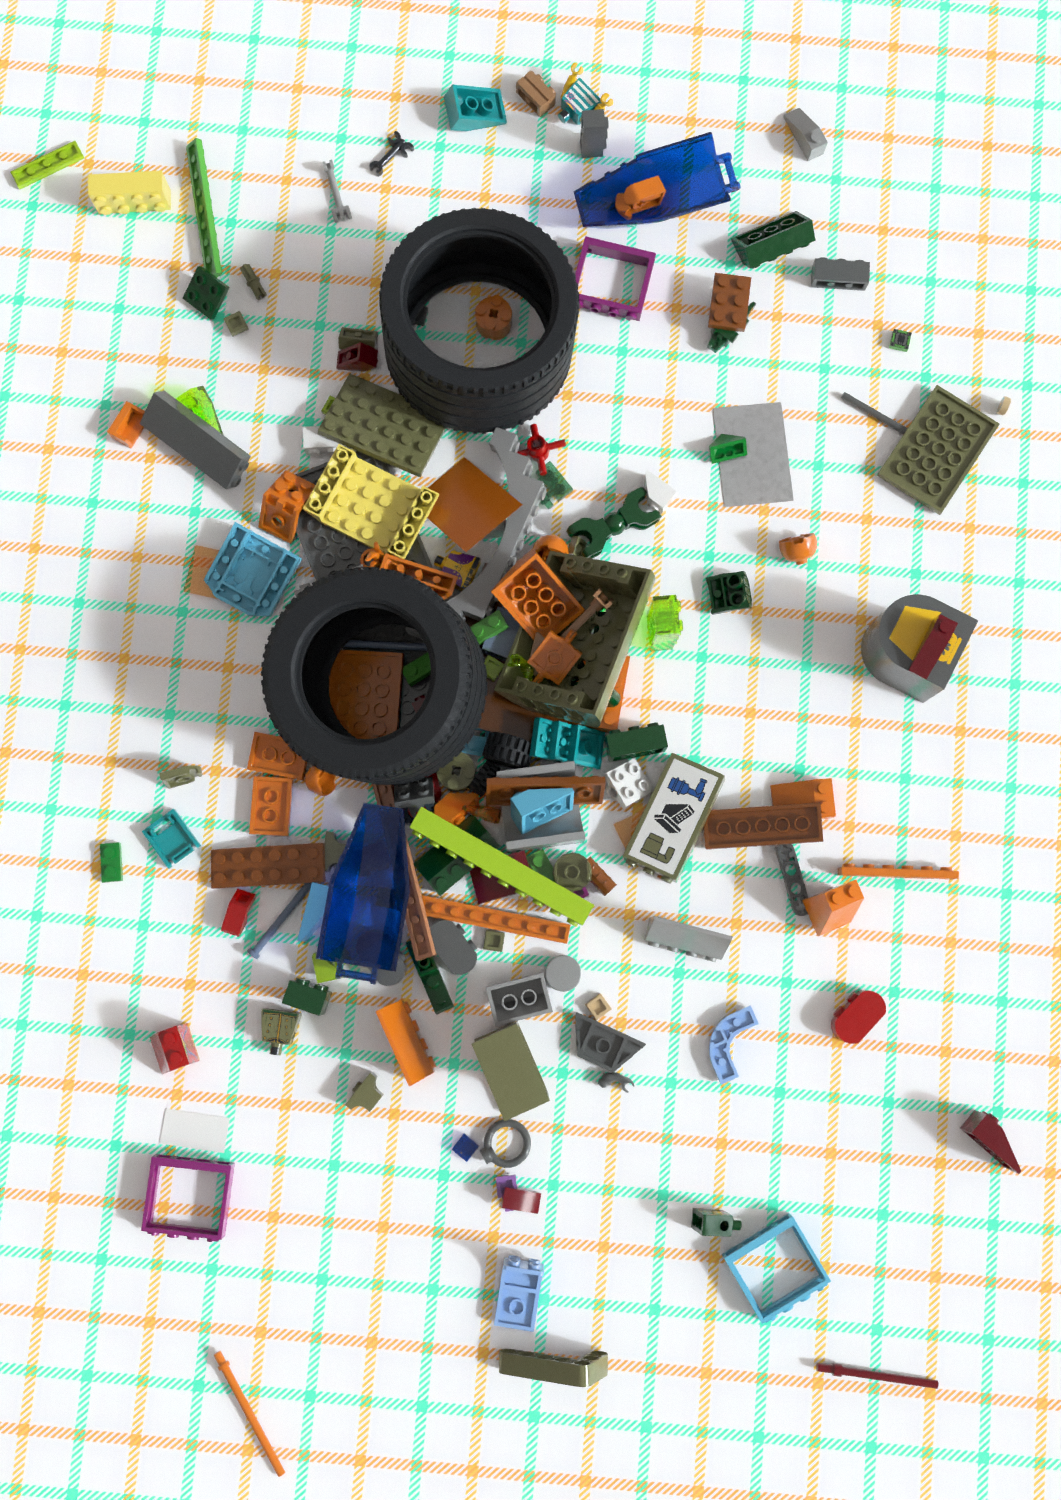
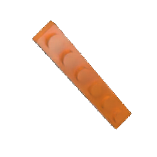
(905, 872)

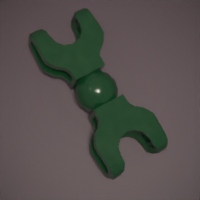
(614, 523)

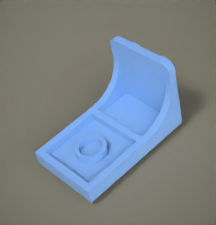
(519, 1293)

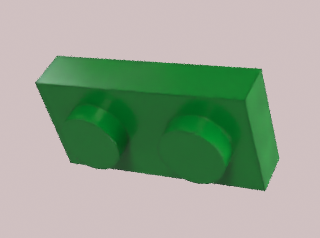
(111, 862)

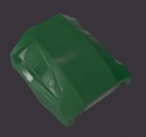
(729, 592)

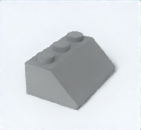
(519, 999)

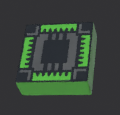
(900, 340)

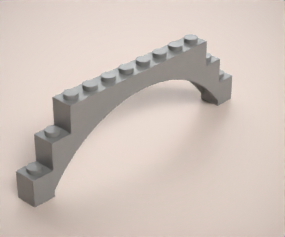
(477, 599)

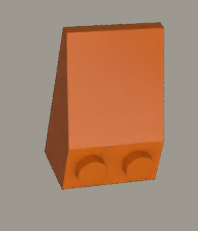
(806, 792)

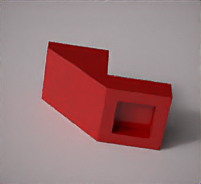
(236, 913)

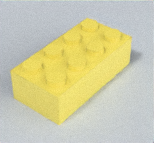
(129, 192)

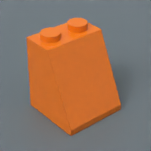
(834, 907)

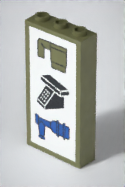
(673, 818)

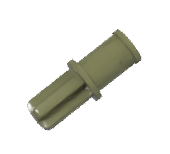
(253, 281)

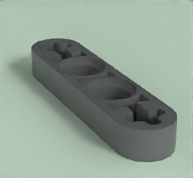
(790, 879)

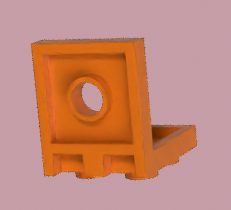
(284, 505)

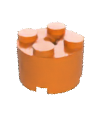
(493, 317)

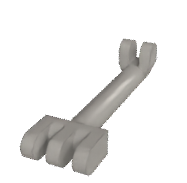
(340, 209)

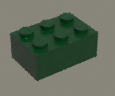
(635, 742)

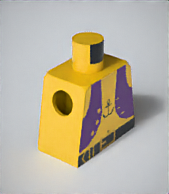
(460, 565)

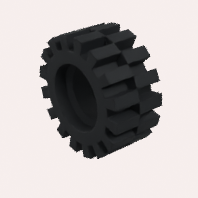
(478, 783)

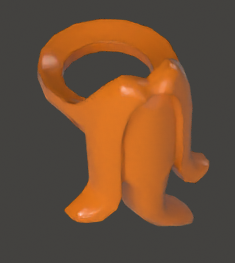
(375, 554)

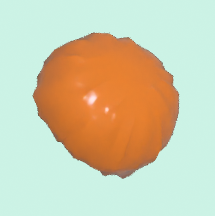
(320, 781)

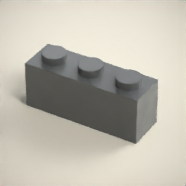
(593, 133)
(840, 274)

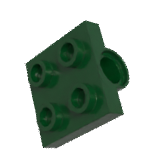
(206, 292)

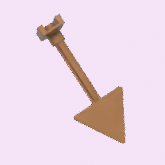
(599, 602)

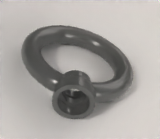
(488, 1152)

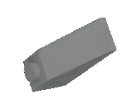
(807, 133)

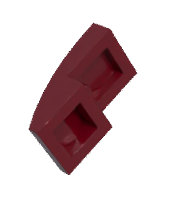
(520, 1200)

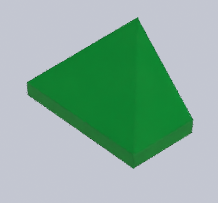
(727, 447)

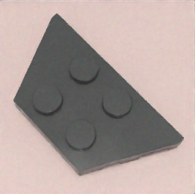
(604, 1044)

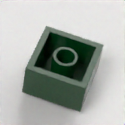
(307, 997)

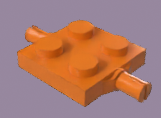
(554, 657)

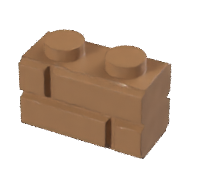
(536, 93)

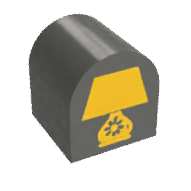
(896, 637)

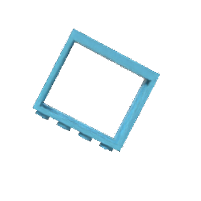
(801, 1293)

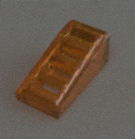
(484, 812)

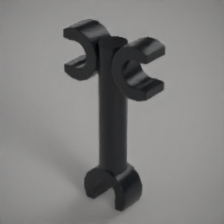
(397, 145)

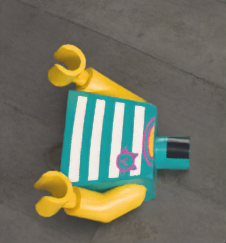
(579, 97)

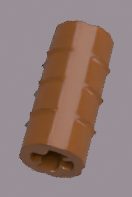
(600, 878)

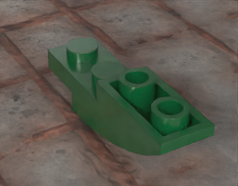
(432, 981)

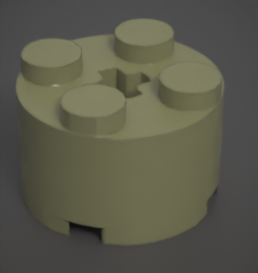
(454, 782)

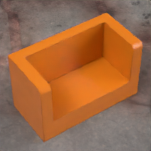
(127, 425)

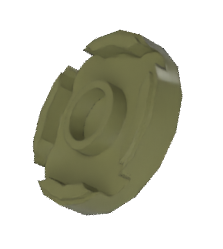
(572, 871)

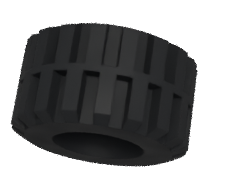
(507, 750)

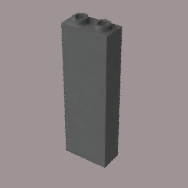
(195, 440)

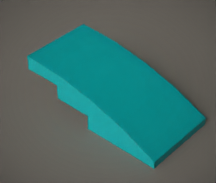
(567, 743)

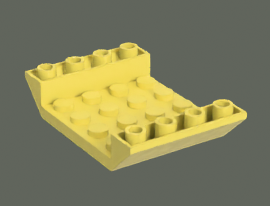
(369, 503)

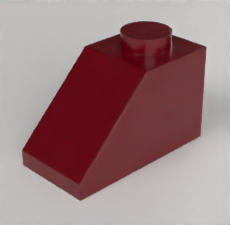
(357, 358)

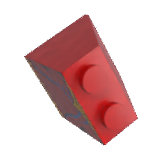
(174, 1048)

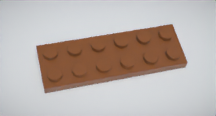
(586, 789)
(764, 826)
(268, 865)

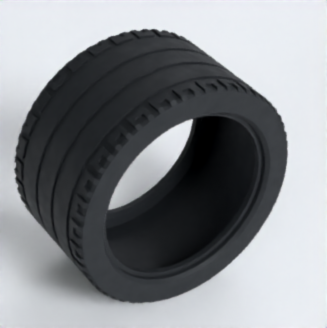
(488, 249)

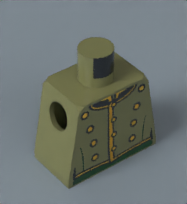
(279, 1028)

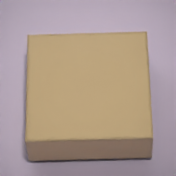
(598, 1006)

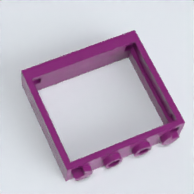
(621, 253)
(174, 1230)

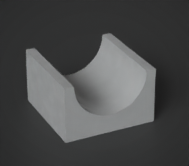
(560, 831)

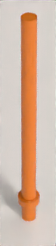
(224, 1367)

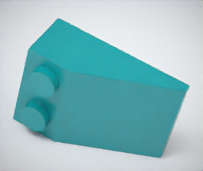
(474, 107)

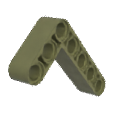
(554, 1369)

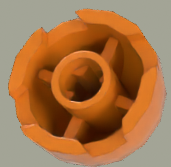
(550, 543)
(798, 548)

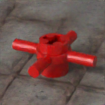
(541, 454)

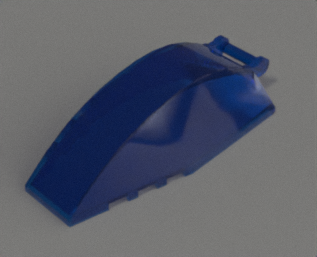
(685, 168)
(368, 896)

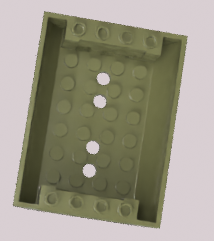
(601, 651)

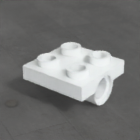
(627, 783)

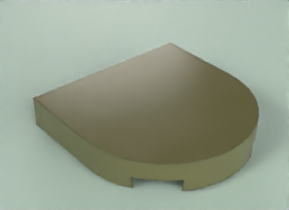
(180, 776)

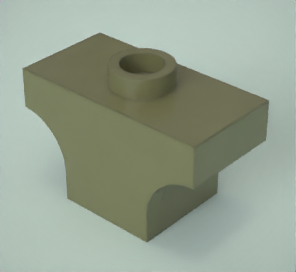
(333, 850)
(365, 1093)

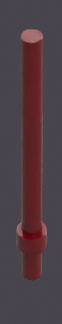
(838, 1370)

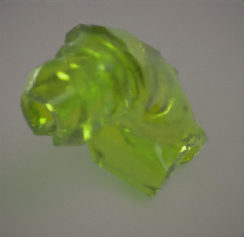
(526, 669)

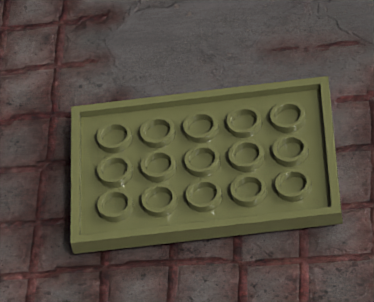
(381, 426)
(938, 449)

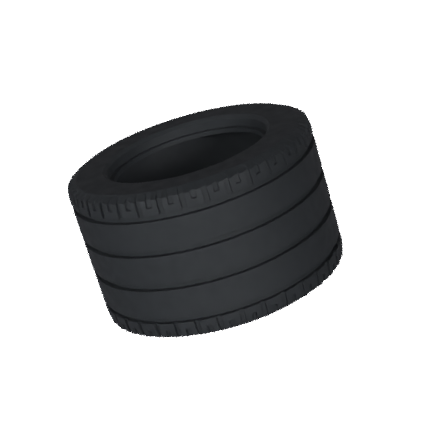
(303, 654)

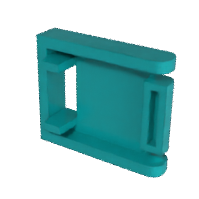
(174, 841)

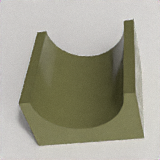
(510, 1070)

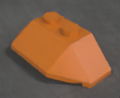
(437, 580)

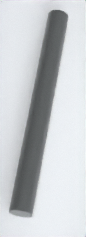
(874, 413)

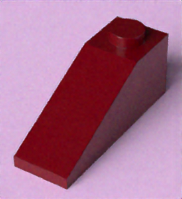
(932, 646)

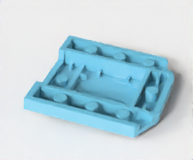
(251, 572)

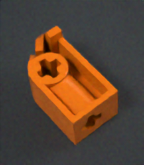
(640, 197)

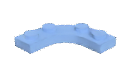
(722, 1038)

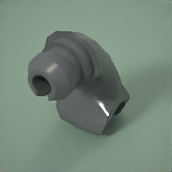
(610, 1077)

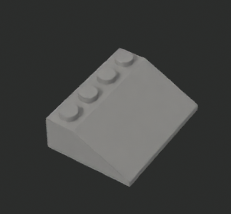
(687, 938)

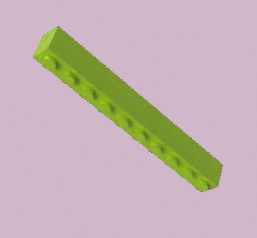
(501, 866)

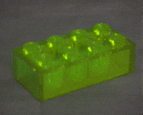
(664, 622)

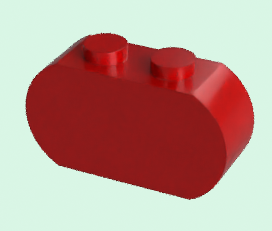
(857, 1016)

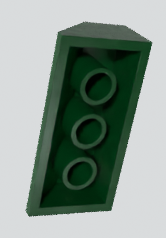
(774, 239)
(442, 869)

